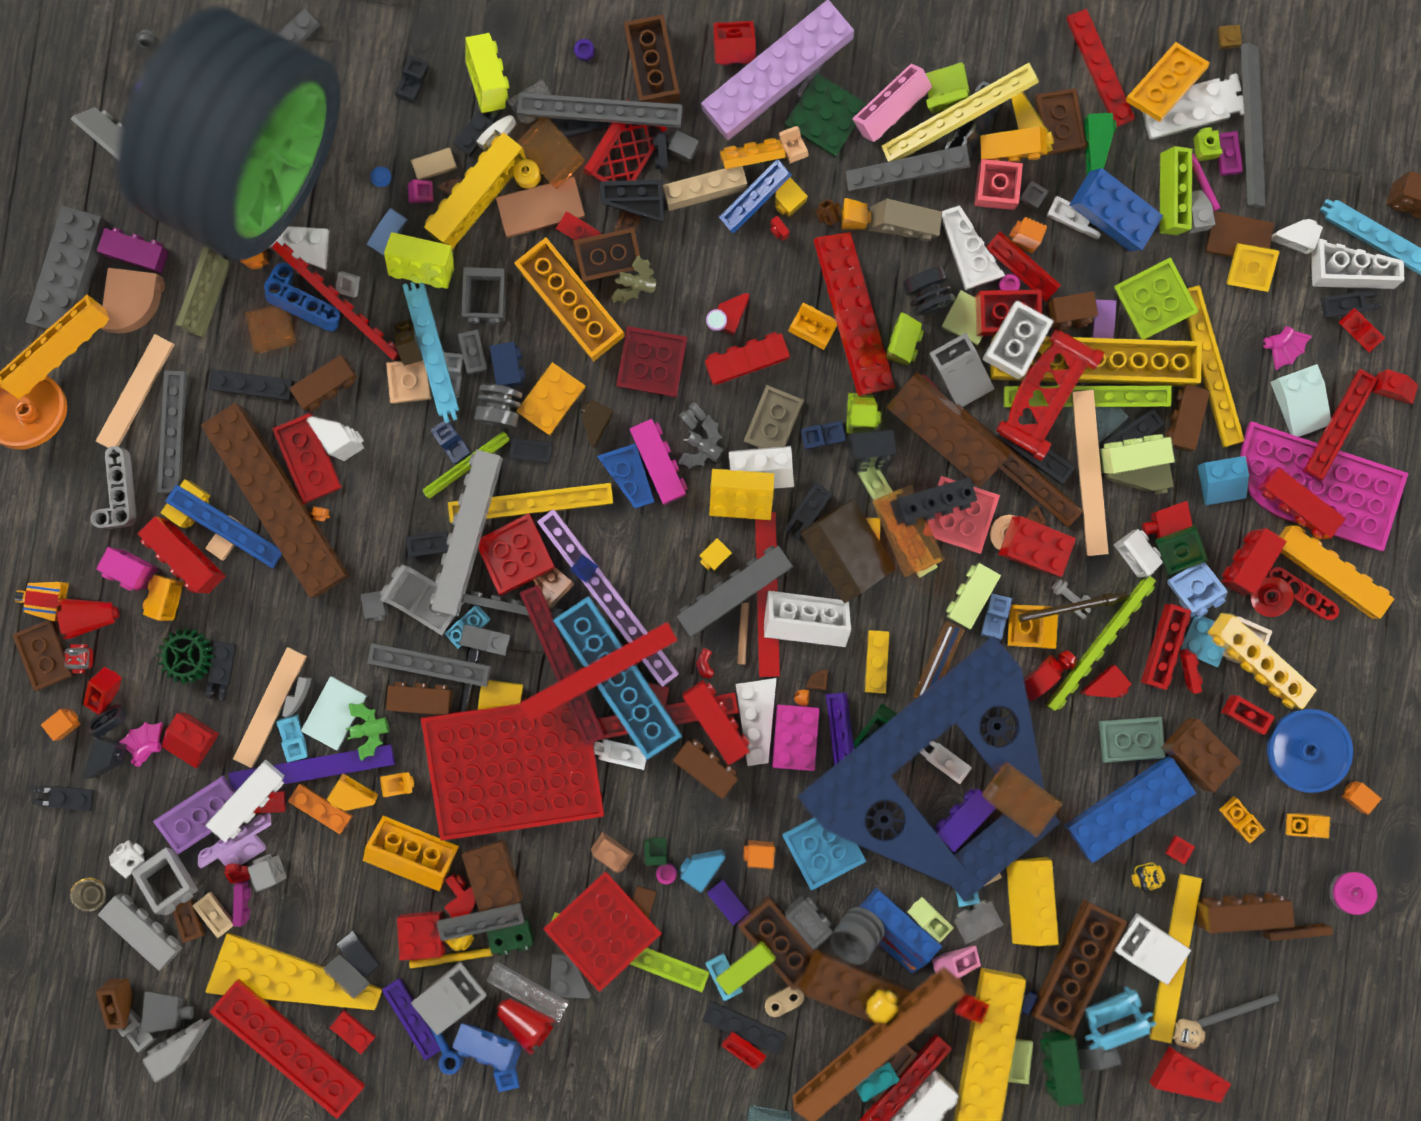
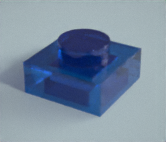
(584, 568)
(1028, 1001)

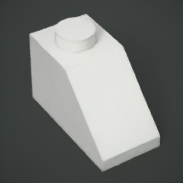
(1299, 236)

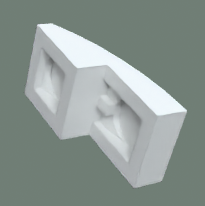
(503, 125)

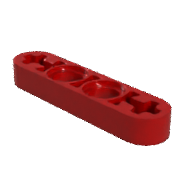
(1304, 590)

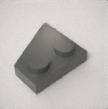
(567, 978)

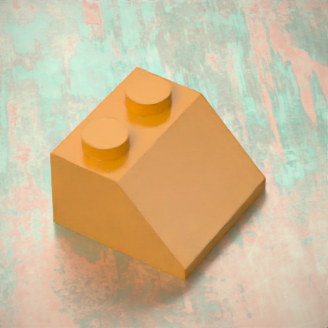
(162, 598)
(1032, 633)

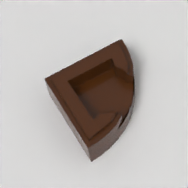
(447, 186)
(1036, 515)
(818, 680)

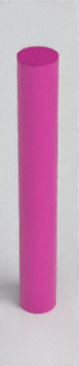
(1204, 183)

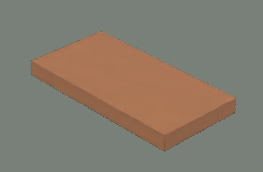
(539, 207)

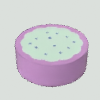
(716, 320)

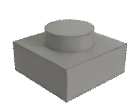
(347, 284)

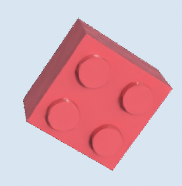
(998, 184)

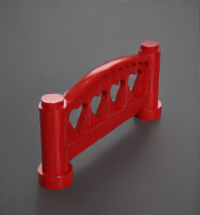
(1032, 436)

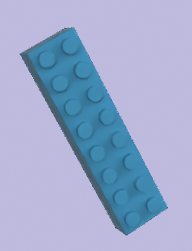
(626, 691)

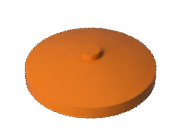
(32, 417)

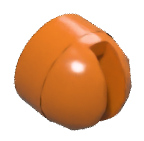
(802, 697)

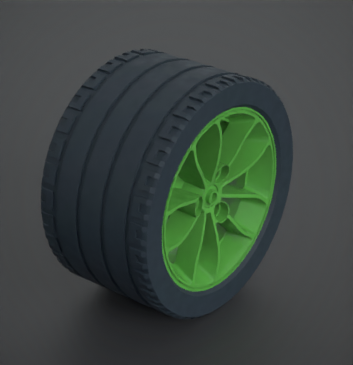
(227, 132)

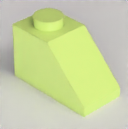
(930, 919)

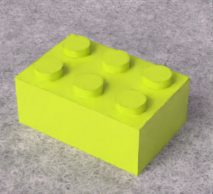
(486, 72)
(419, 260)

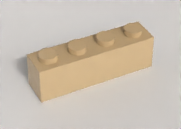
(704, 187)

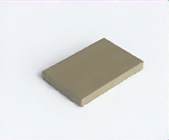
(773, 419)

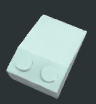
(1303, 400)

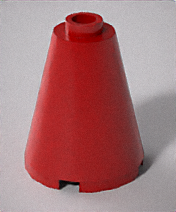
(84, 616)
(525, 1023)

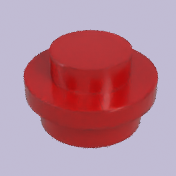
(1067, 660)

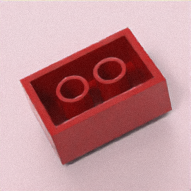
(995, 305)
(1037, 546)
(1253, 561)

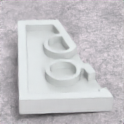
(307, 243)

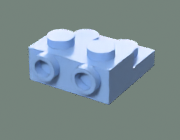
(1198, 589)

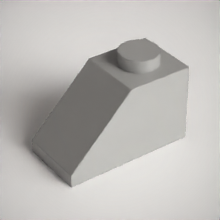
(1202, 213)

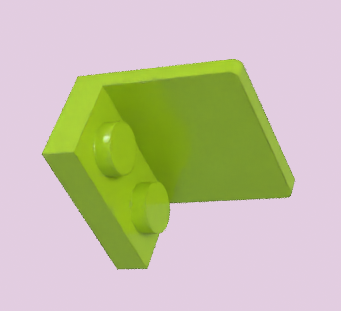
(948, 87)

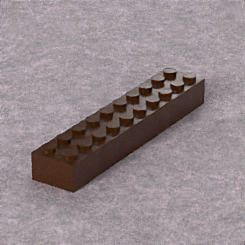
(275, 500)

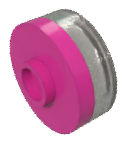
(1353, 893)

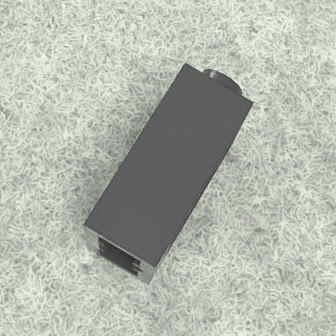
(486, 274)

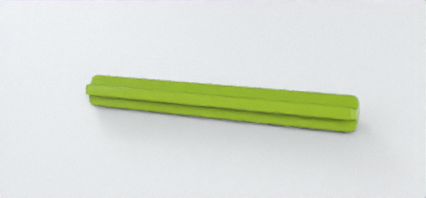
(462, 467)

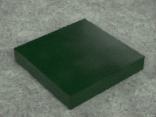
(1181, 550)

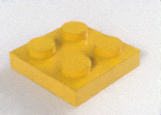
(1252, 267)

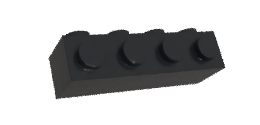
(934, 501)

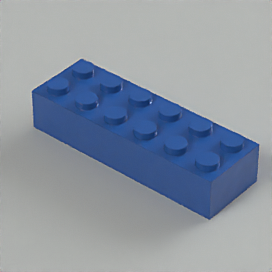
(1129, 809)

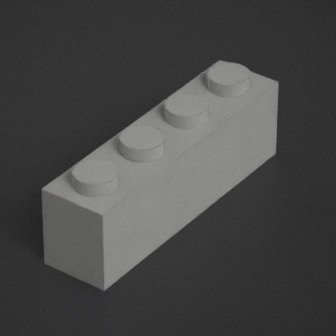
(140, 931)

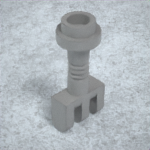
(1060, 587)

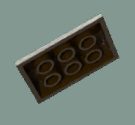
(848, 550)

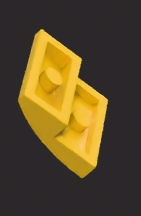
(500, 694)

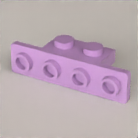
(241, 848)

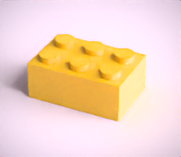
(741, 494)

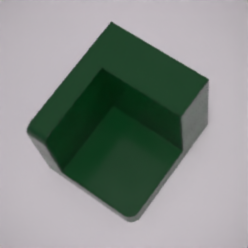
(655, 851)

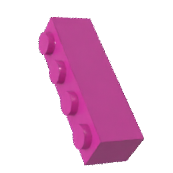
(658, 462)

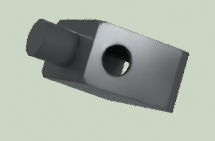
(163, 1012)

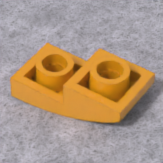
(1241, 819)

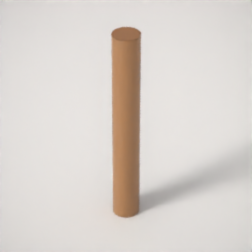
(743, 633)

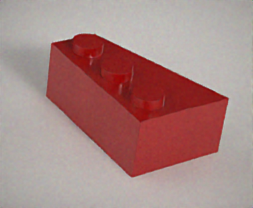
(1187, 1077)

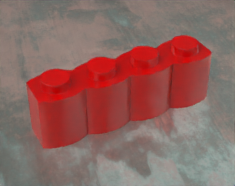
(746, 359)

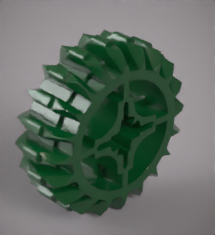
(174, 667)

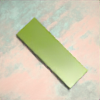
(745, 968)

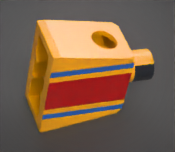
(42, 599)

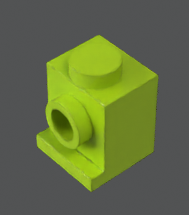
(1204, 150)

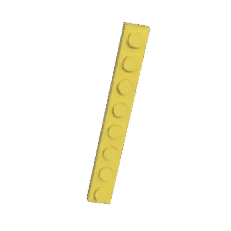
(960, 113)

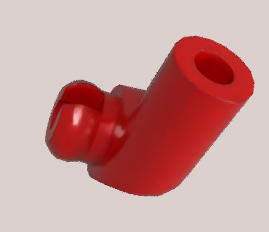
(702, 664)

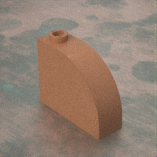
(131, 299)

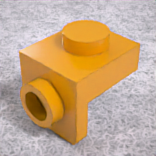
(396, 784)

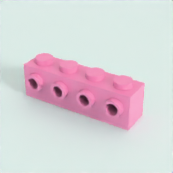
(892, 102)

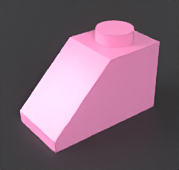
(958, 961)

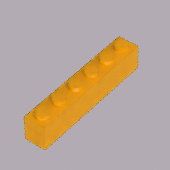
(53, 347)
(1334, 573)

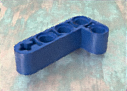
(324, 316)

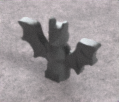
(707, 447)

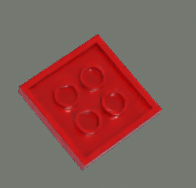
(515, 554)

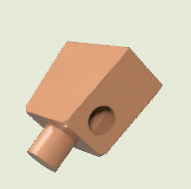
(611, 853)

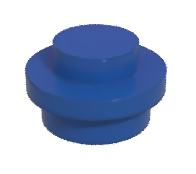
(380, 176)

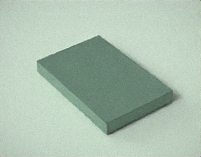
(1131, 739)

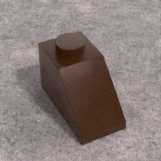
(115, 1002)

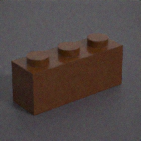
(324, 383)
(1187, 417)
(419, 698)

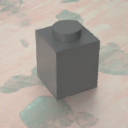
(682, 146)
(374, 607)

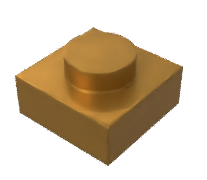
(1229, 36)

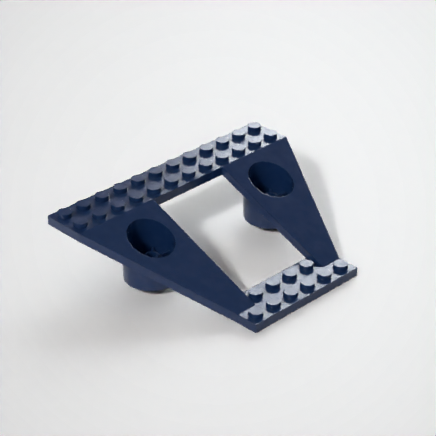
(864, 776)

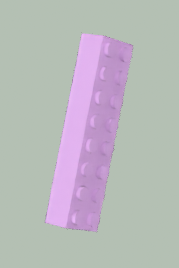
(777, 70)

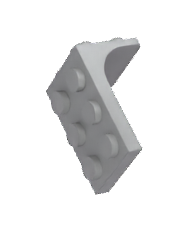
(412, 594)

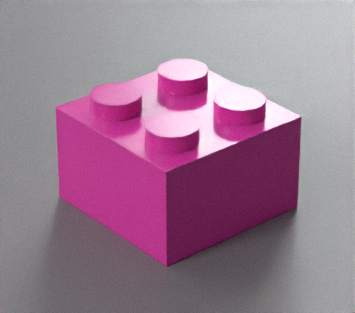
(126, 568)

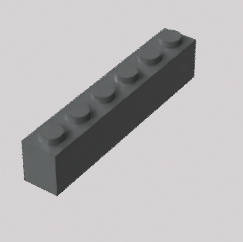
(734, 591)

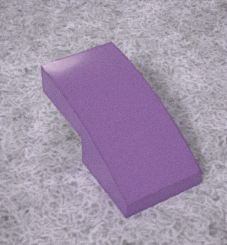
(1104, 323)

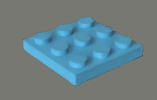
(821, 853)

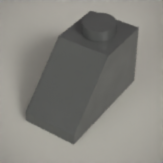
(484, 639)
(1096, 1058)

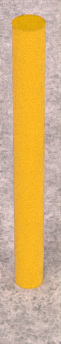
(450, 958)

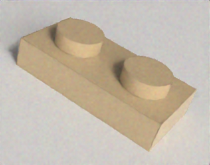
(214, 914)

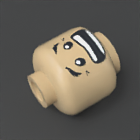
(1188, 1033)

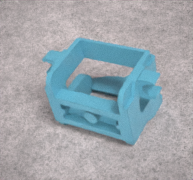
(1112, 1010)

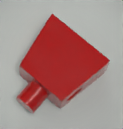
(1168, 520)

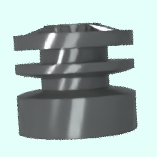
(498, 406)
(857, 935)

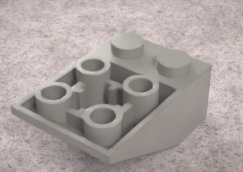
(961, 370)
(449, 998)
(175, 1051)

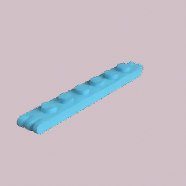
(1372, 234)
(431, 351)

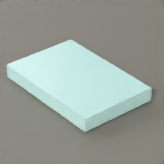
(332, 713)

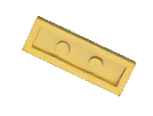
(876, 661)

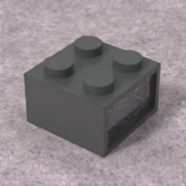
(807, 921)

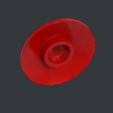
(1276, 605)

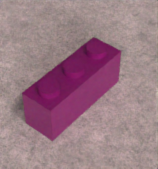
(133, 250)

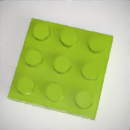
(1156, 299)

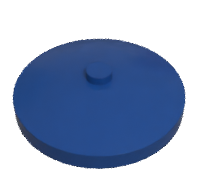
(1310, 750)

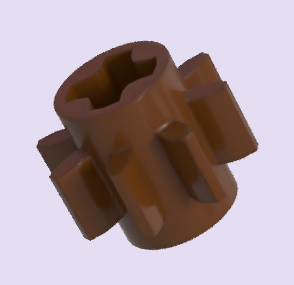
(828, 212)

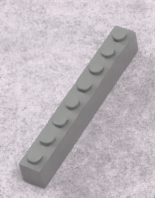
(466, 533)

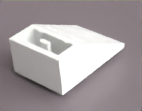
(1151, 949)

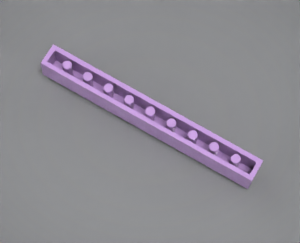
(606, 595)

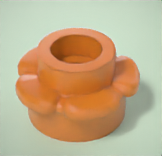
(320, 513)

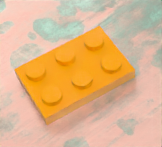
(752, 153)
(551, 399)

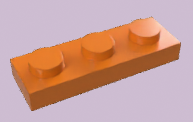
(320, 808)

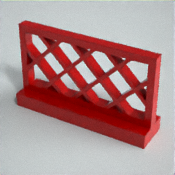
(606, 145)

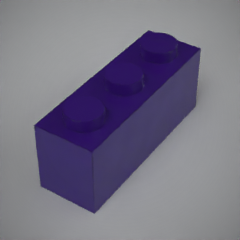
(964, 819)

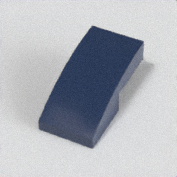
(823, 434)
(451, 442)

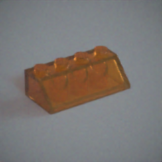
(912, 545)

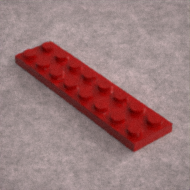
(854, 313)
(287, 1048)

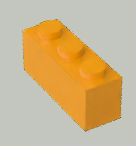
(1014, 145)

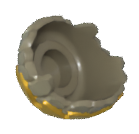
(88, 894)

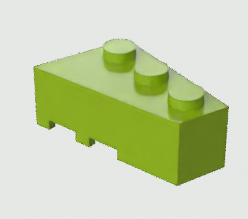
(862, 414)

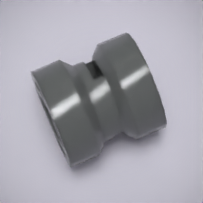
(692, 415)

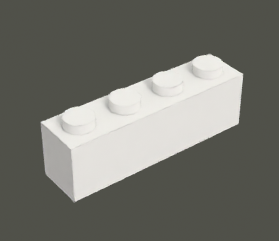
(245, 801)

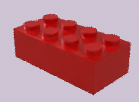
(181, 555)

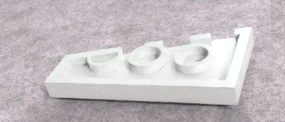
(971, 256)
(756, 715)

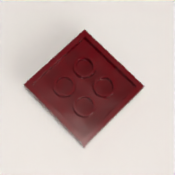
(651, 361)

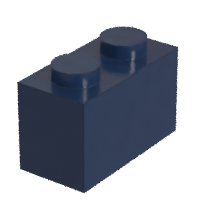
(506, 364)

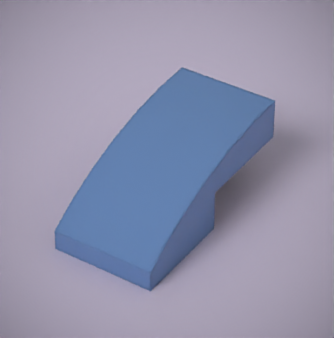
(390, 223)
(996, 616)

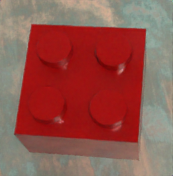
(419, 935)

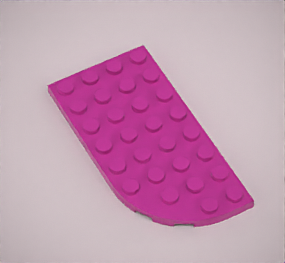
(1353, 485)

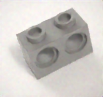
(266, 872)

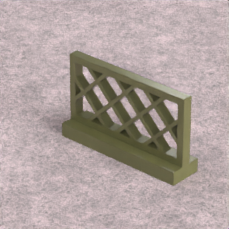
(203, 293)

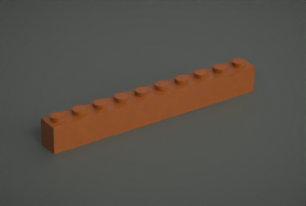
(878, 1045)

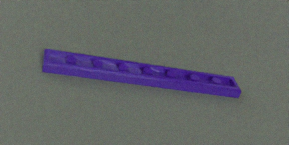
(322, 766)

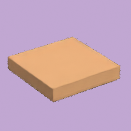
(408, 382)

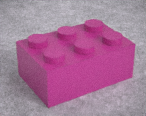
(795, 737)

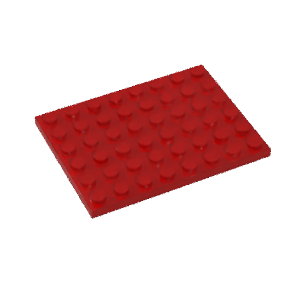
(509, 773)

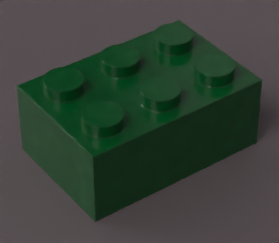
(1061, 1068)

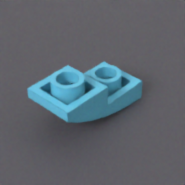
(475, 617)

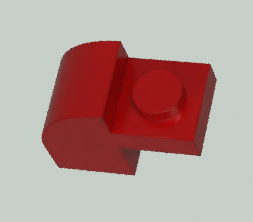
(1042, 678)
(465, 899)

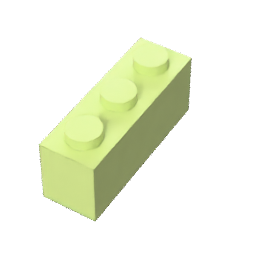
(972, 595)

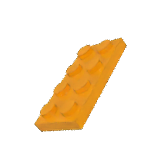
(1167, 82)

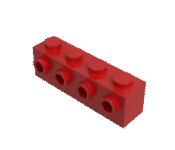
(1301, 503)
(1166, 646)
(716, 722)

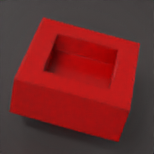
(779, 229)
(1179, 849)

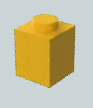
(715, 555)

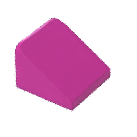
(420, 191)

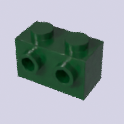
(510, 938)

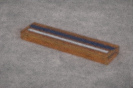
(940, 657)

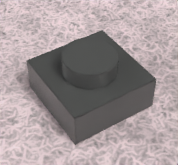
(1034, 195)

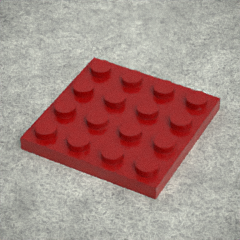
(602, 931)

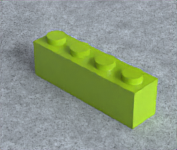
(1176, 190)

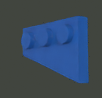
(629, 474)

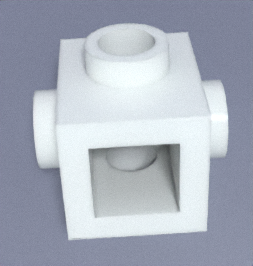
(127, 858)

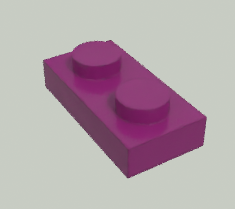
(1230, 159)
(241, 912)

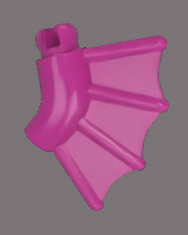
(1286, 346)
(143, 742)

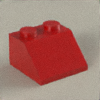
(734, 42)
(189, 739)

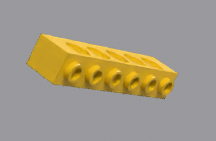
(1261, 661)

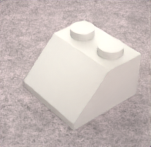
(1139, 553)

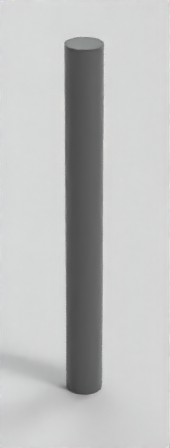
(1238, 1010)

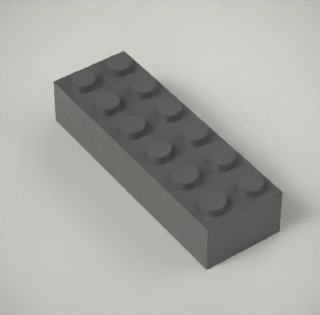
(67, 266)

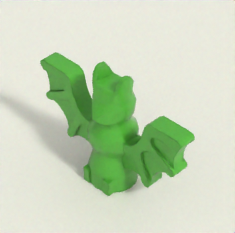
(371, 728)

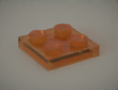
(269, 329)

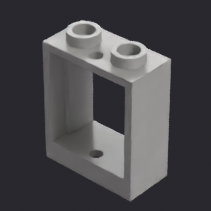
(153, 865)

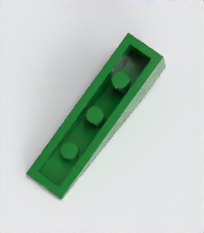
(1098, 135)

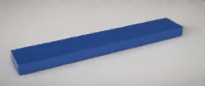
(224, 525)

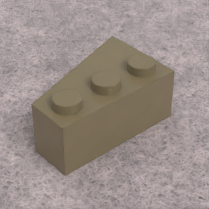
(905, 220)

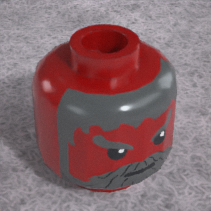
(78, 658)

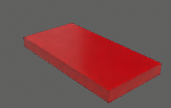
(306, 459)

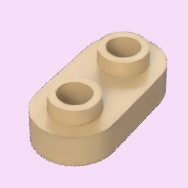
(783, 999)

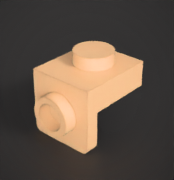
(793, 144)

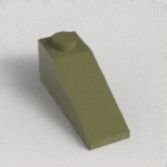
(1147, 479)

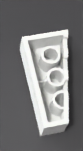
(1352, 268)

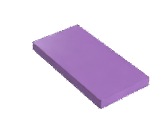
(188, 820)

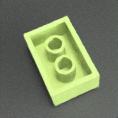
(1136, 454)

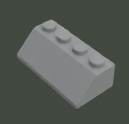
(100, 127)

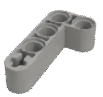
(115, 488)

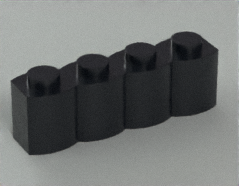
(970, 132)

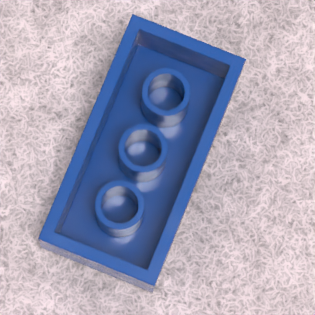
(1116, 210)

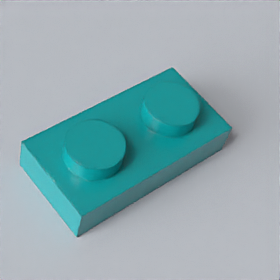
(877, 1081)

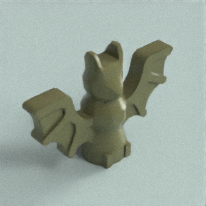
(637, 282)

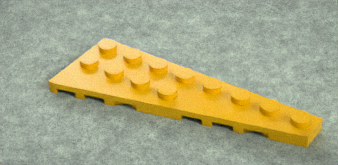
(281, 976)

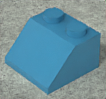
(1224, 480)
(701, 868)

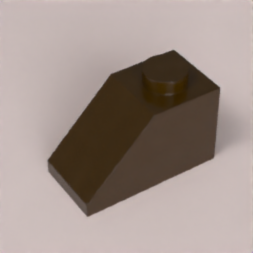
(595, 420)

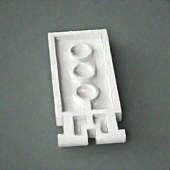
(1200, 106)

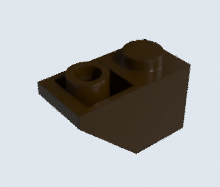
(407, 342)

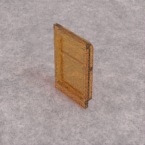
(550, 151)

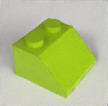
(904, 339)

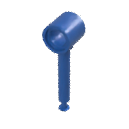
(447, 1053)

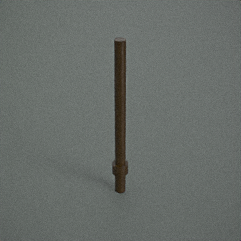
(1106, 600)

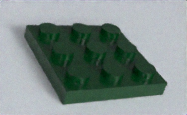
(825, 115)

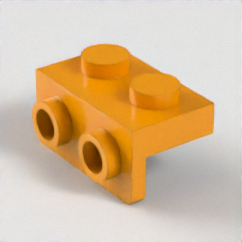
(813, 326)

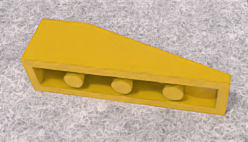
(1028, 118)

